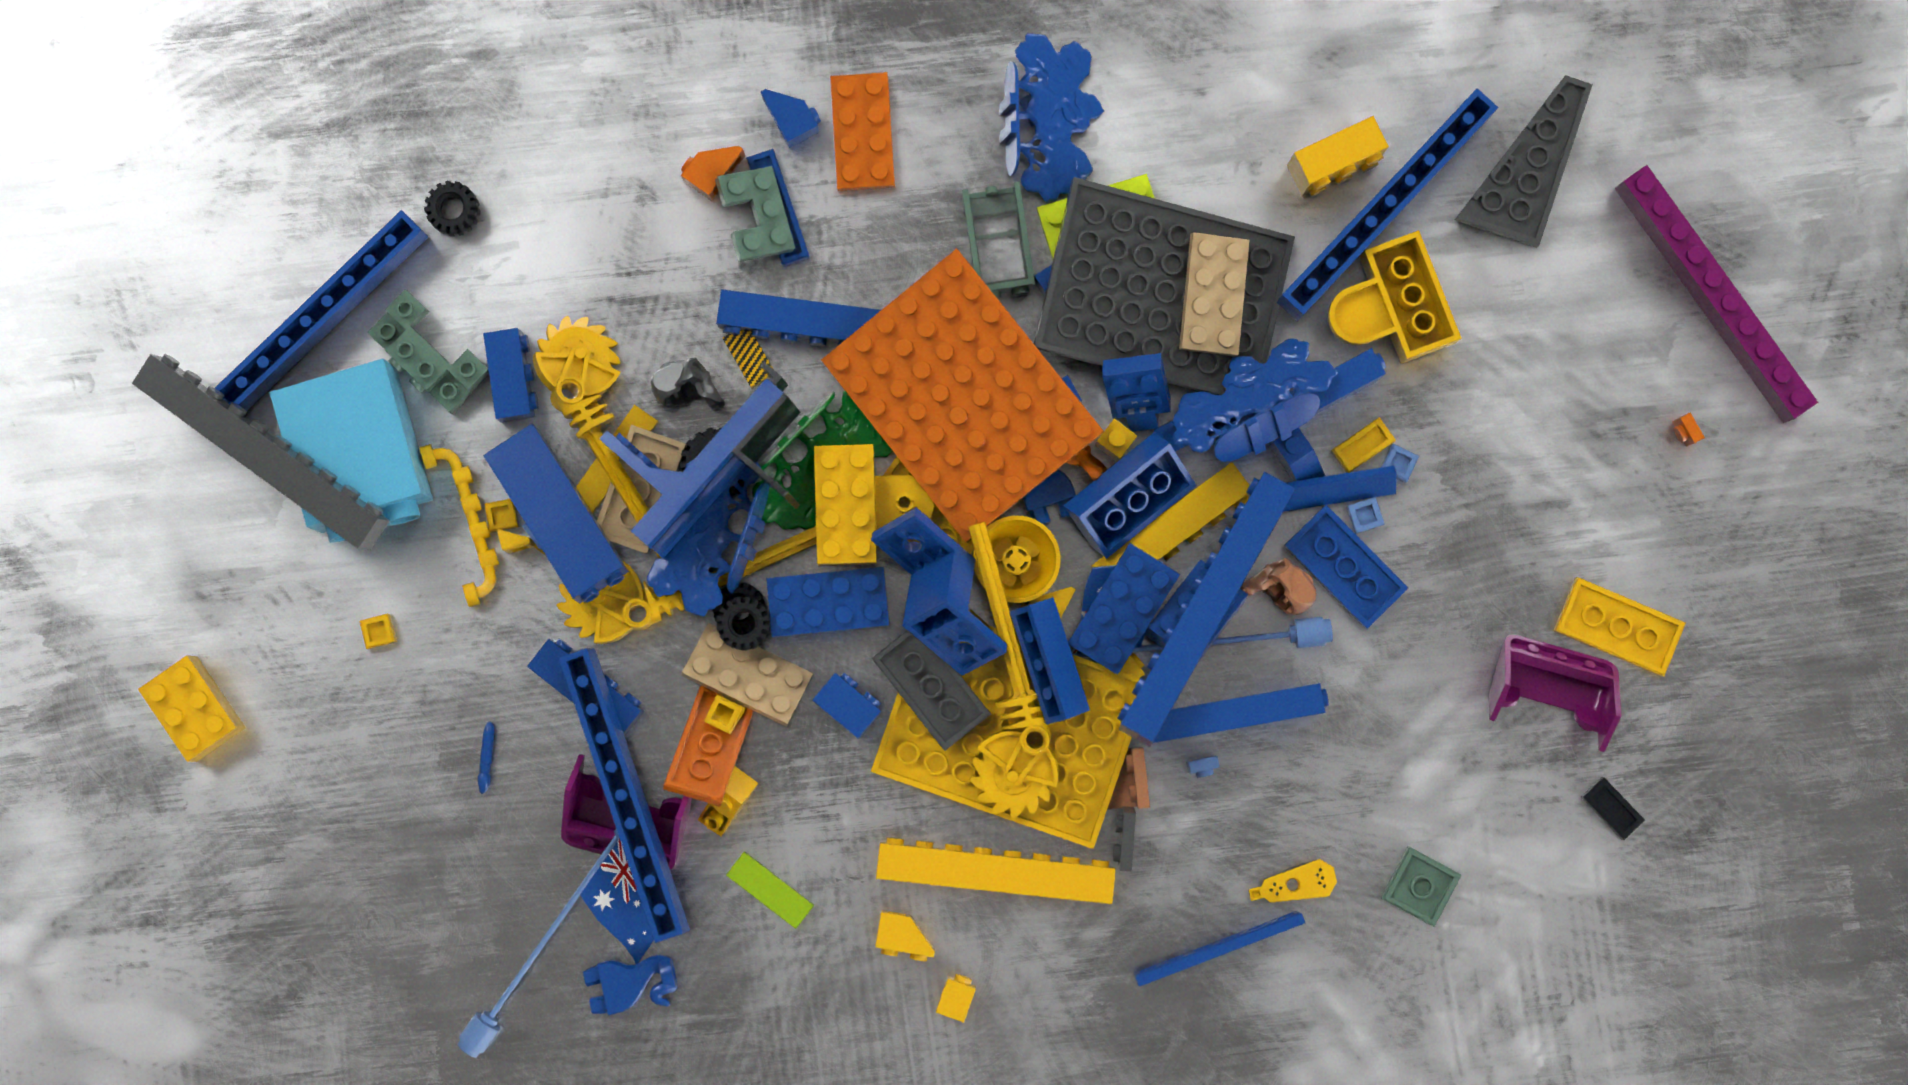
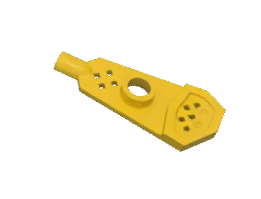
(1307, 883)

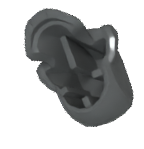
(682, 382)

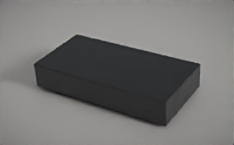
(1612, 808)

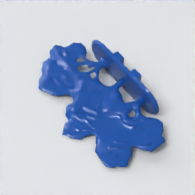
(1056, 110)
(1255, 389)
(701, 547)

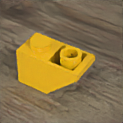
(736, 795)
(902, 934)

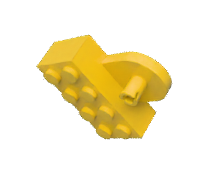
(1397, 301)
(857, 503)

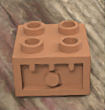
(1132, 784)

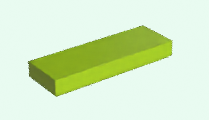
(770, 889)

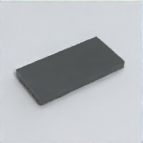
(931, 689)

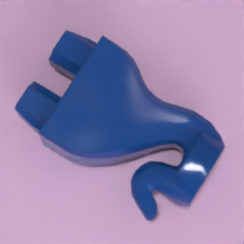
(1052, 491)
(626, 983)

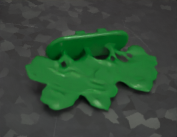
(854, 431)

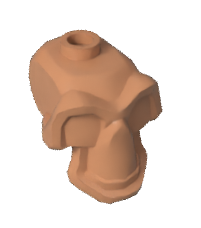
(1285, 584)

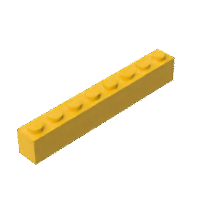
(996, 872)

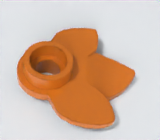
(1091, 464)

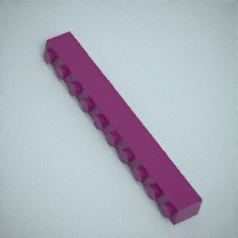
(1716, 295)

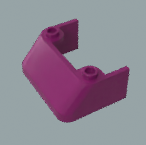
(1558, 679)
(590, 825)

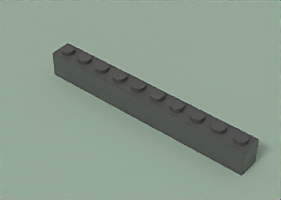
(261, 452)

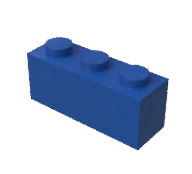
(510, 374)

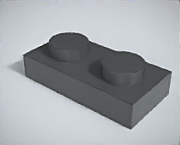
(1126, 827)

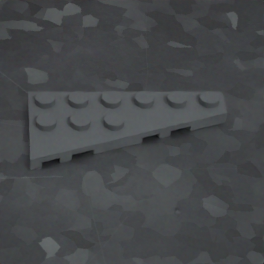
(1525, 181)

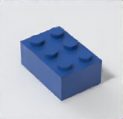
(1166, 617)

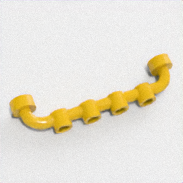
(479, 530)

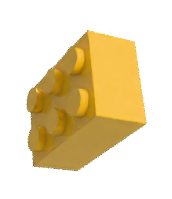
(1337, 157)
(191, 708)

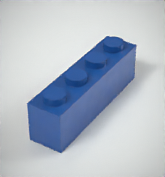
(1049, 661)
(548, 667)

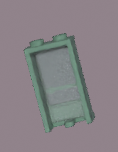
(999, 239)

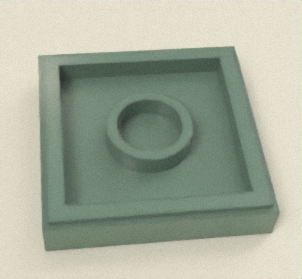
(1421, 886)

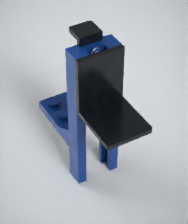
(736, 445)

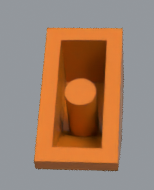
(707, 165)

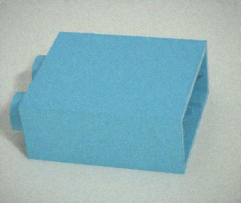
(360, 433)

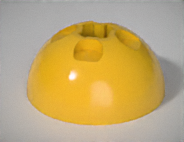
(1031, 544)

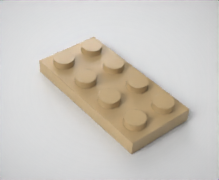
(1214, 294)
(614, 515)
(748, 677)

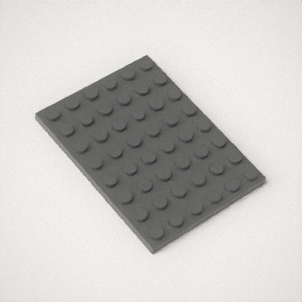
(1123, 282)

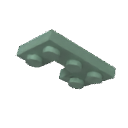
(772, 231)

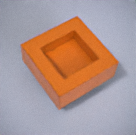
(1687, 430)

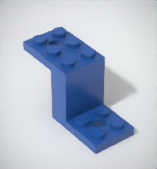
(939, 592)

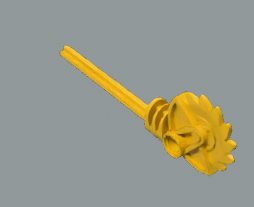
(581, 362)
(611, 610)
(1012, 768)

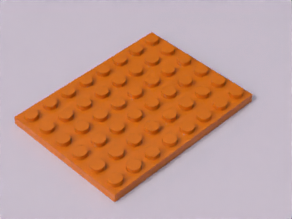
(962, 395)

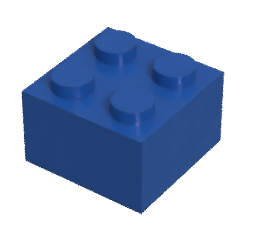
(848, 705)

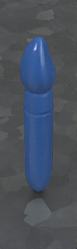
(486, 757)

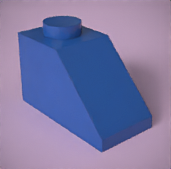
(791, 116)
(1297, 457)

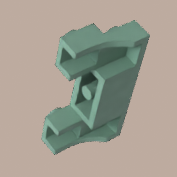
(428, 368)

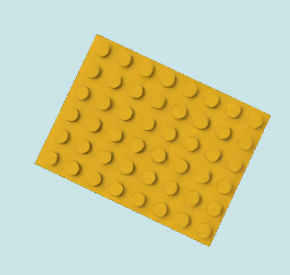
(1085, 746)

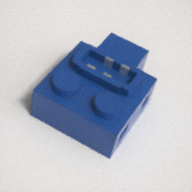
(1137, 390)

